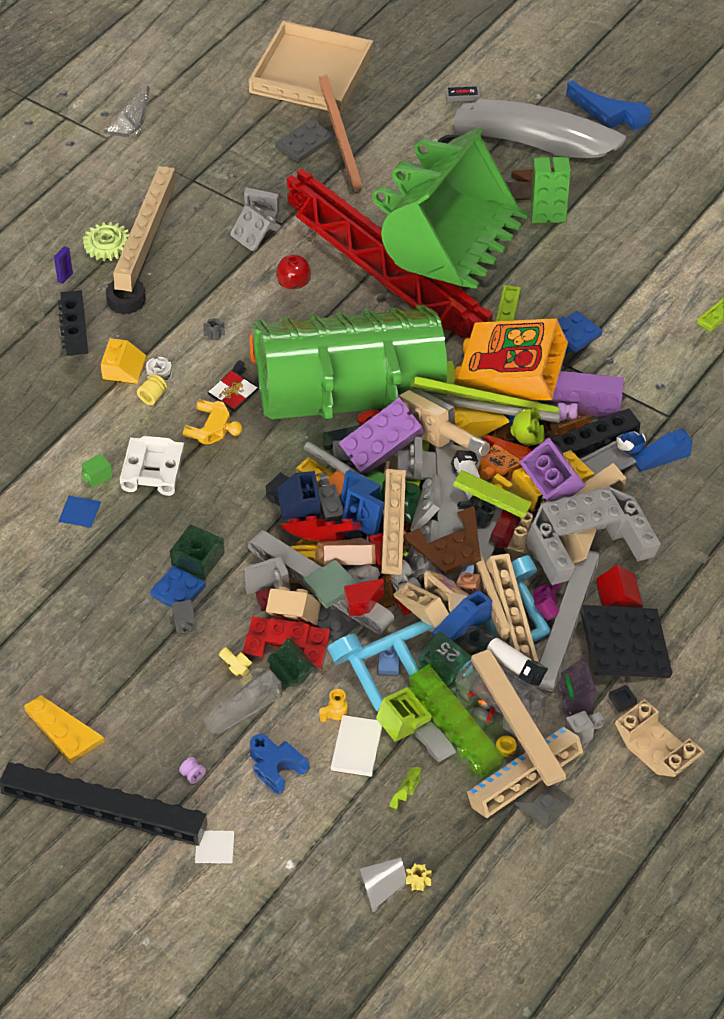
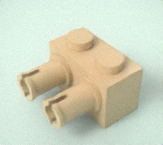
(517, 547)

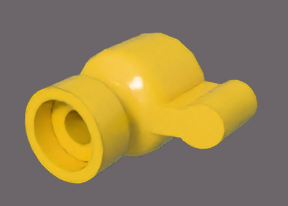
(336, 706)

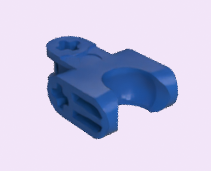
(273, 759)

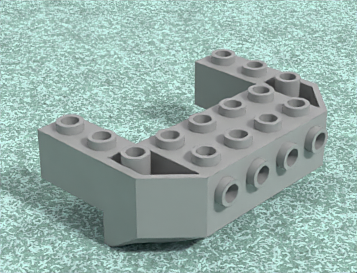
(585, 511)

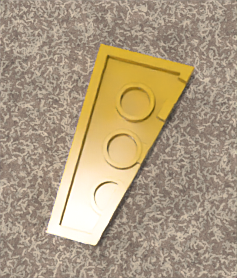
(64, 730)

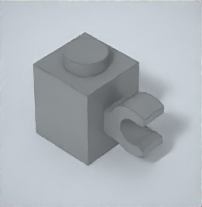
(583, 725)

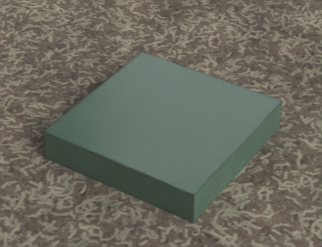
(329, 583)

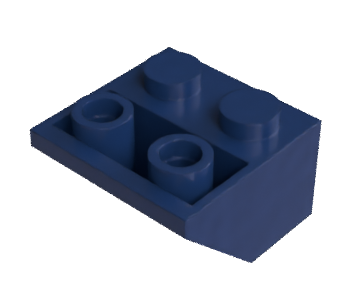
(299, 496)

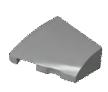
(383, 881)

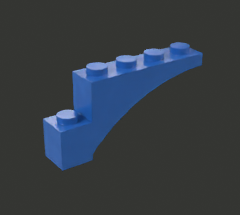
(607, 110)

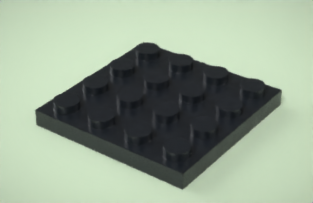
(625, 641)

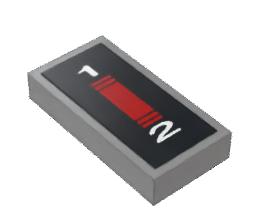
(462, 93)

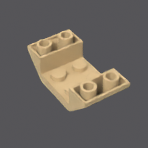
(655, 743)

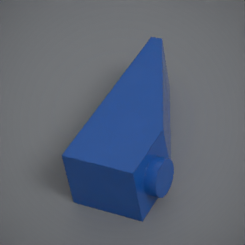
(664, 450)

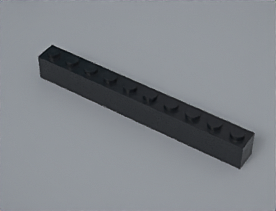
(103, 803)

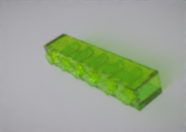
(455, 721)

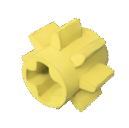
(418, 877)

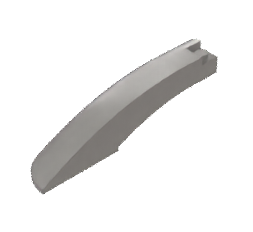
(538, 127)

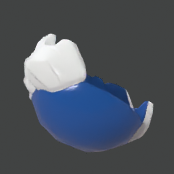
(631, 442)

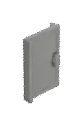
(606, 456)

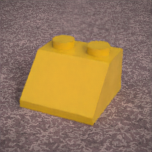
(122, 361)

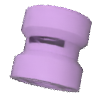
(568, 412)

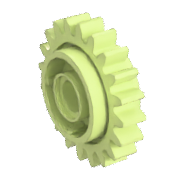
(105, 241)

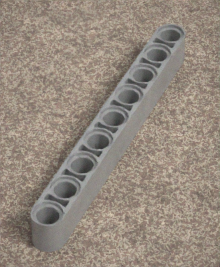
(298, 566)
(567, 619)

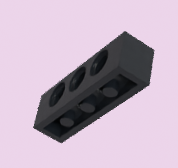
(73, 323)

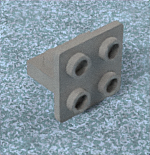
(417, 463)

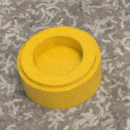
(506, 745)

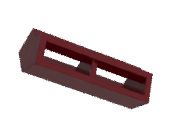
(504, 529)

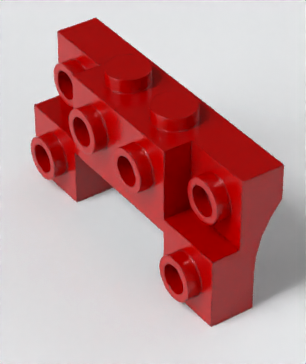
(276, 631)

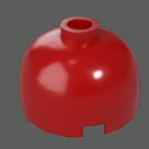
(293, 271)

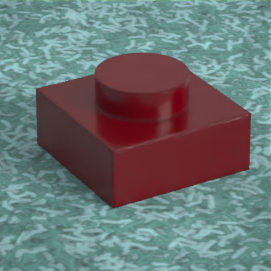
(262, 597)

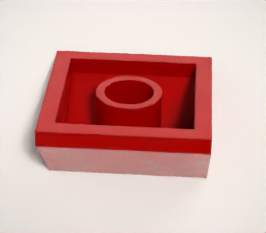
(619, 588)

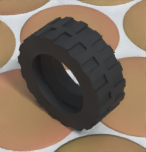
(126, 306)

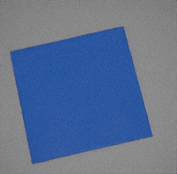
(79, 511)

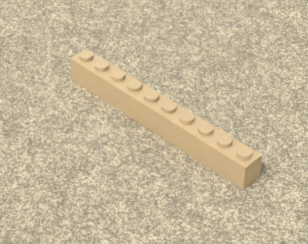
(144, 229)

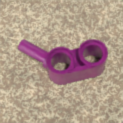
(546, 601)

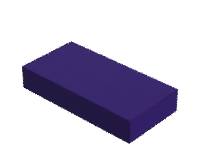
(63, 265)

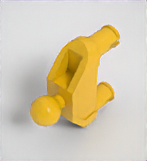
(216, 424)

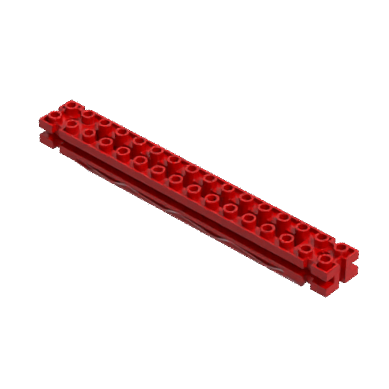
(345, 225)

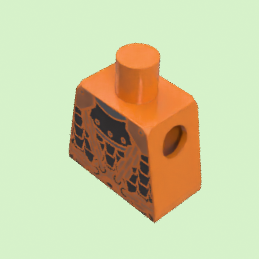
(498, 461)

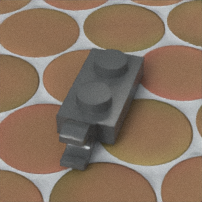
(329, 500)

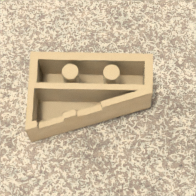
(608, 477)

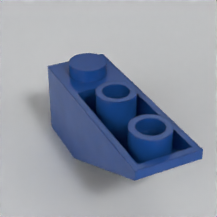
(469, 612)

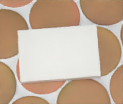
(356, 746)

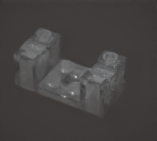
(469, 681)

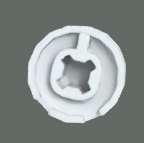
(159, 367)

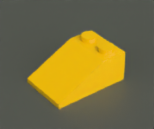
(478, 422)

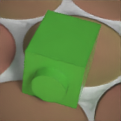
(96, 470)

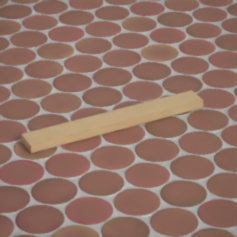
(518, 718)

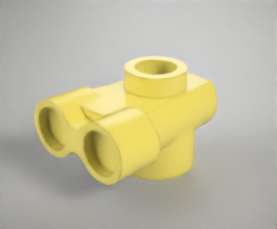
(238, 664)

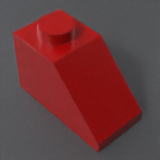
(363, 596)

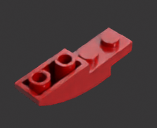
(320, 530)

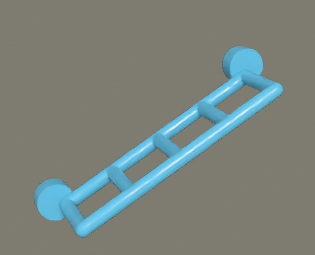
(351, 649)

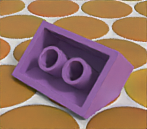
(552, 472)

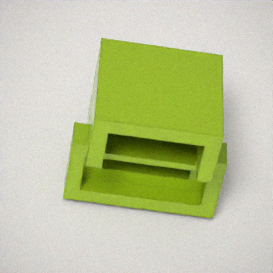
(402, 714)

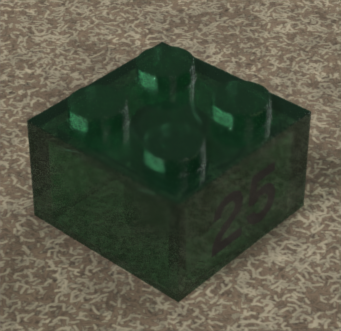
(197, 551)
(444, 657)

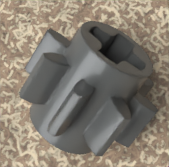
(213, 329)

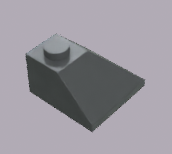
(544, 803)

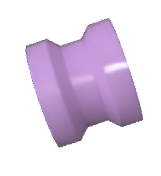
(192, 770)

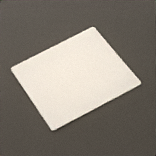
(215, 847)

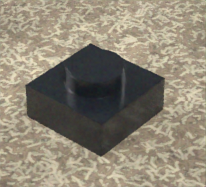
(622, 698)

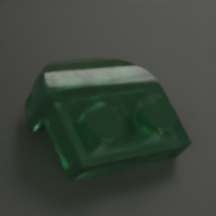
(290, 664)

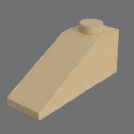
(422, 604)

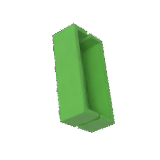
(550, 190)

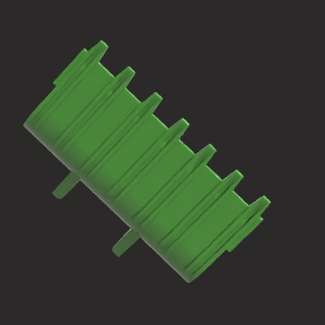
(448, 211)
(346, 360)

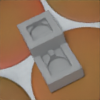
(435, 741)

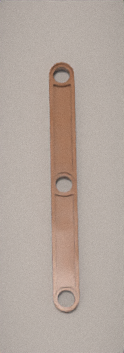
(340, 133)

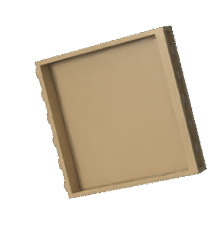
(301, 55)

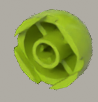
(527, 427)

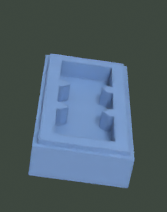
(388, 662)

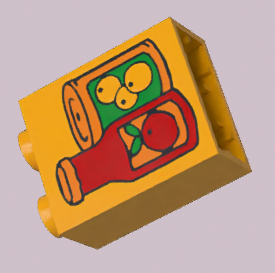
(513, 358)

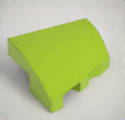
(407, 786)

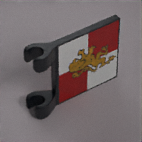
(234, 388)

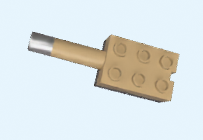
(439, 422)

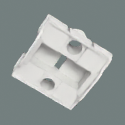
(152, 453)

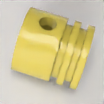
(152, 389)

